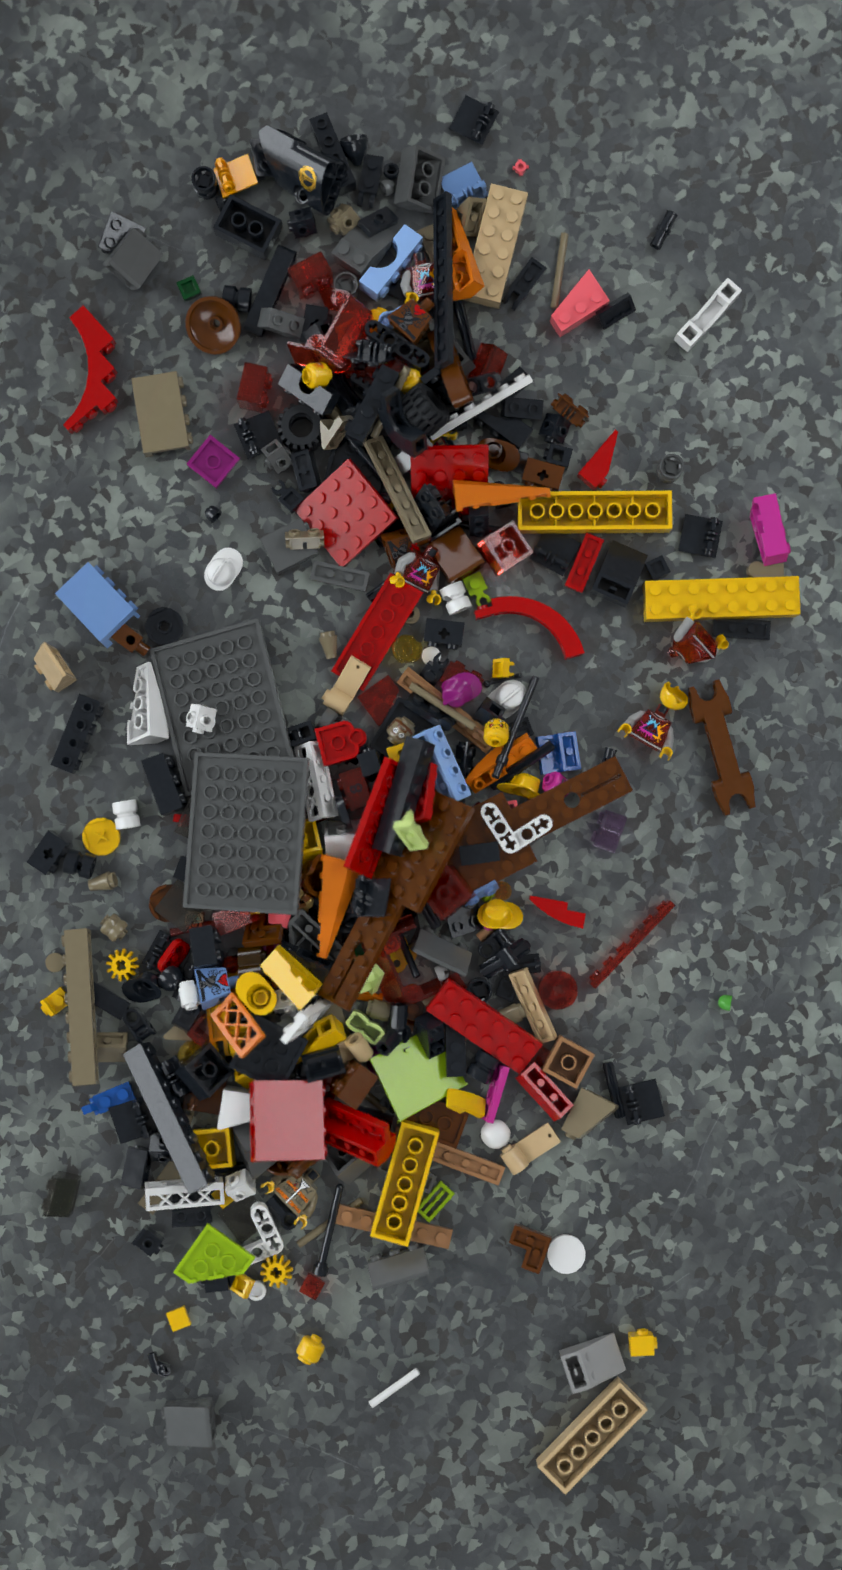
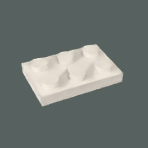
(305, 1020)

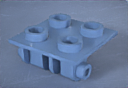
(464, 183)

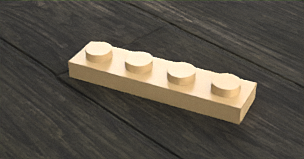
(532, 1005)

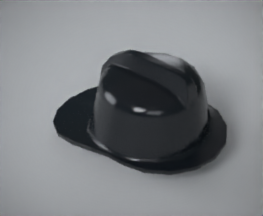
(142, 988)

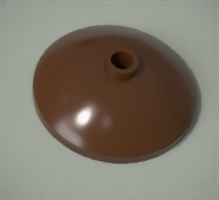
(203, 329)

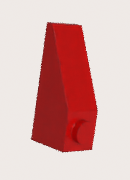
(597, 468)

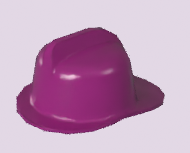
(460, 689)

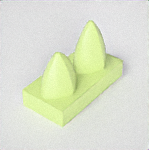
(410, 832)
(373, 981)

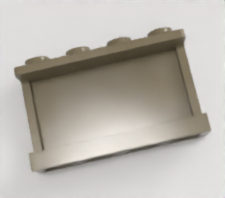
(161, 413)

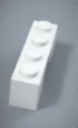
(708, 315)

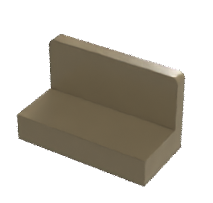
(112, 1046)

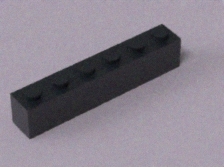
(403, 793)

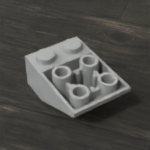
(592, 1362)

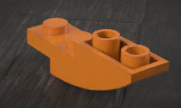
(482, 773)

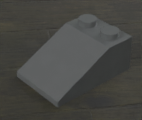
(359, 252)

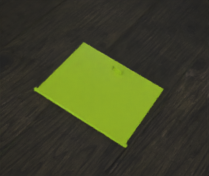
(413, 1079)

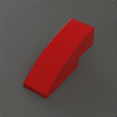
(558, 910)

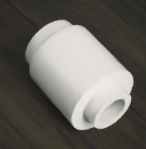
(189, 995)

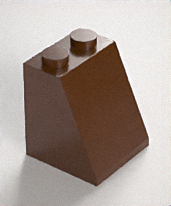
(456, 555)

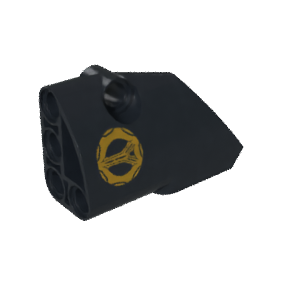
(301, 171)

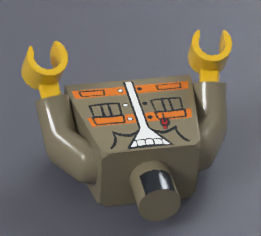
(296, 1193)

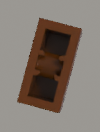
(533, 470)

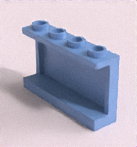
(97, 602)

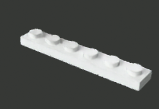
(487, 401)

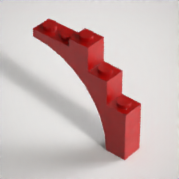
(100, 371)

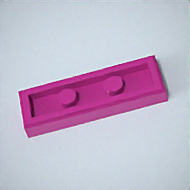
(495, 1092)

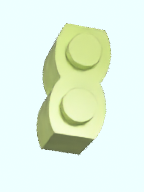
(369, 1029)

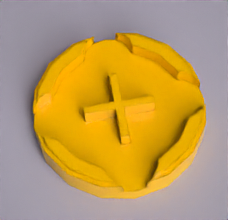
(101, 836)

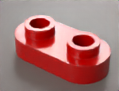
(174, 954)

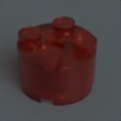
(559, 1000)

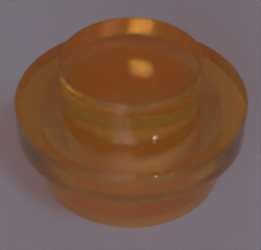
(504, 891)

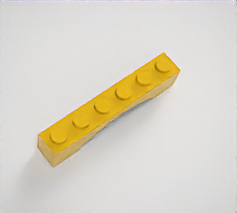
(322, 1035)

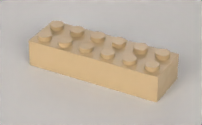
(497, 242)
(591, 1435)

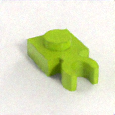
(475, 586)

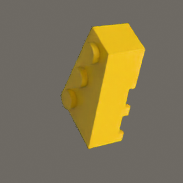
(291, 976)

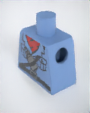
(213, 985)

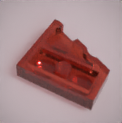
(379, 699)

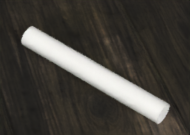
(394, 1387)

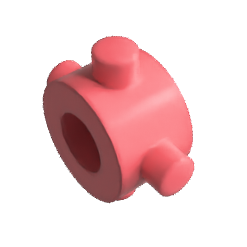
(520, 167)

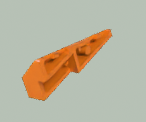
(466, 275)
(484, 494)
(333, 900)

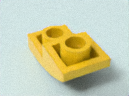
(463, 1101)

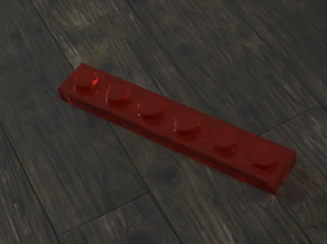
(636, 937)

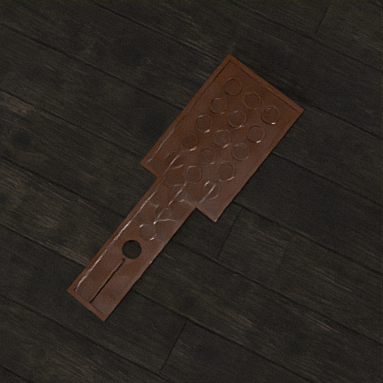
(548, 803)
(411, 886)

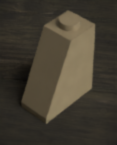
(587, 1113)

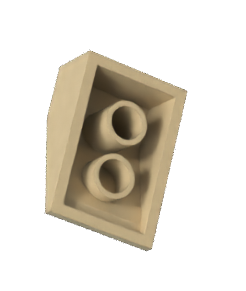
(53, 667)

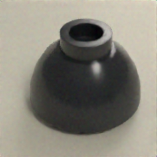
(171, 978)

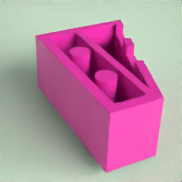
(769, 529)

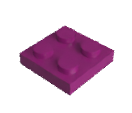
(213, 461)

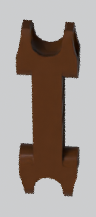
(730, 778)

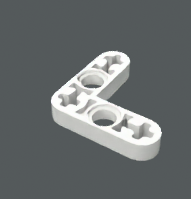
(520, 841)
(265, 1243)

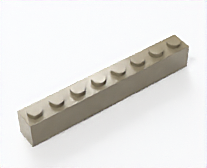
(81, 1007)

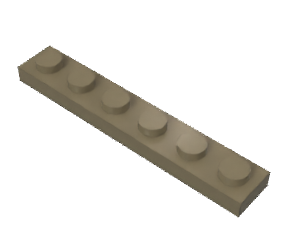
(397, 489)

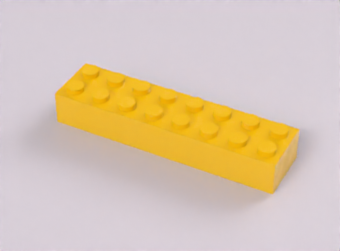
(596, 512)
(722, 598)

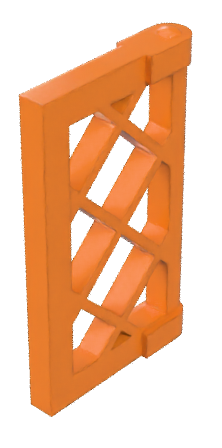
(223, 1026)

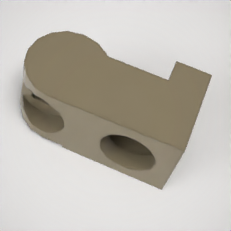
(758, 569)

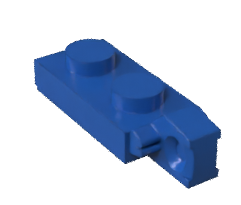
(101, 1102)

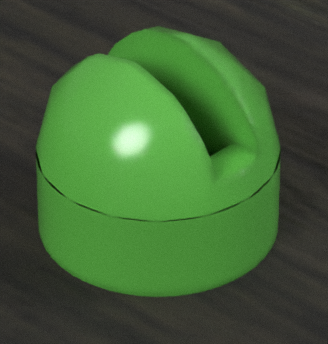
(725, 1002)

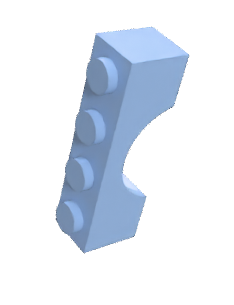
(377, 280)

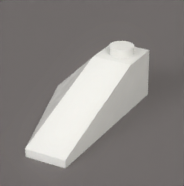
(148, 717)

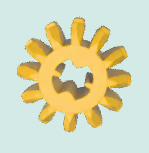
(115, 964)
(281, 1266)

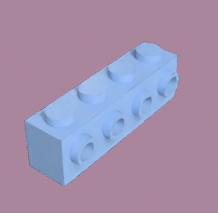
(449, 776)

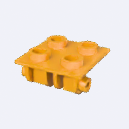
(234, 175)

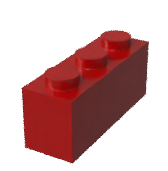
(544, 1091)

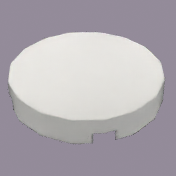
(566, 1254)

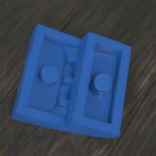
(565, 755)

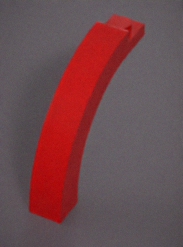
(545, 615)

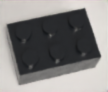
(248, 227)
(165, 783)

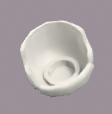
(496, 1134)

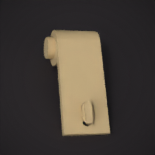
(347, 686)
(355, 1047)
(529, 1148)

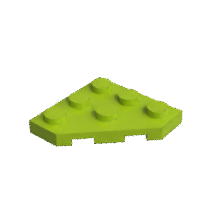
(213, 1257)

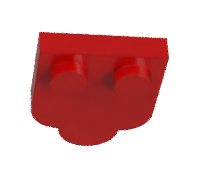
(339, 742)

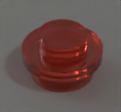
(230, 964)

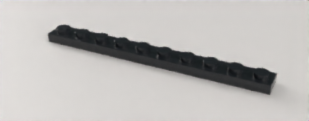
(443, 281)

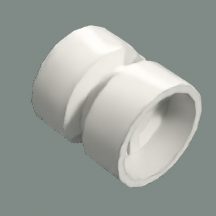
(455, 598)
(126, 814)

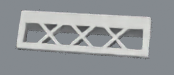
(321, 783)
(176, 1186)

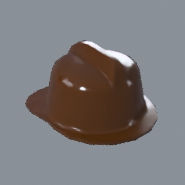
(501, 454)

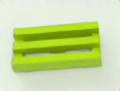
(440, 1206)

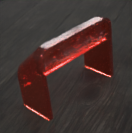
(341, 336)
(391, 984)

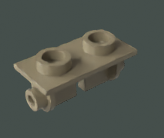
(295, 538)

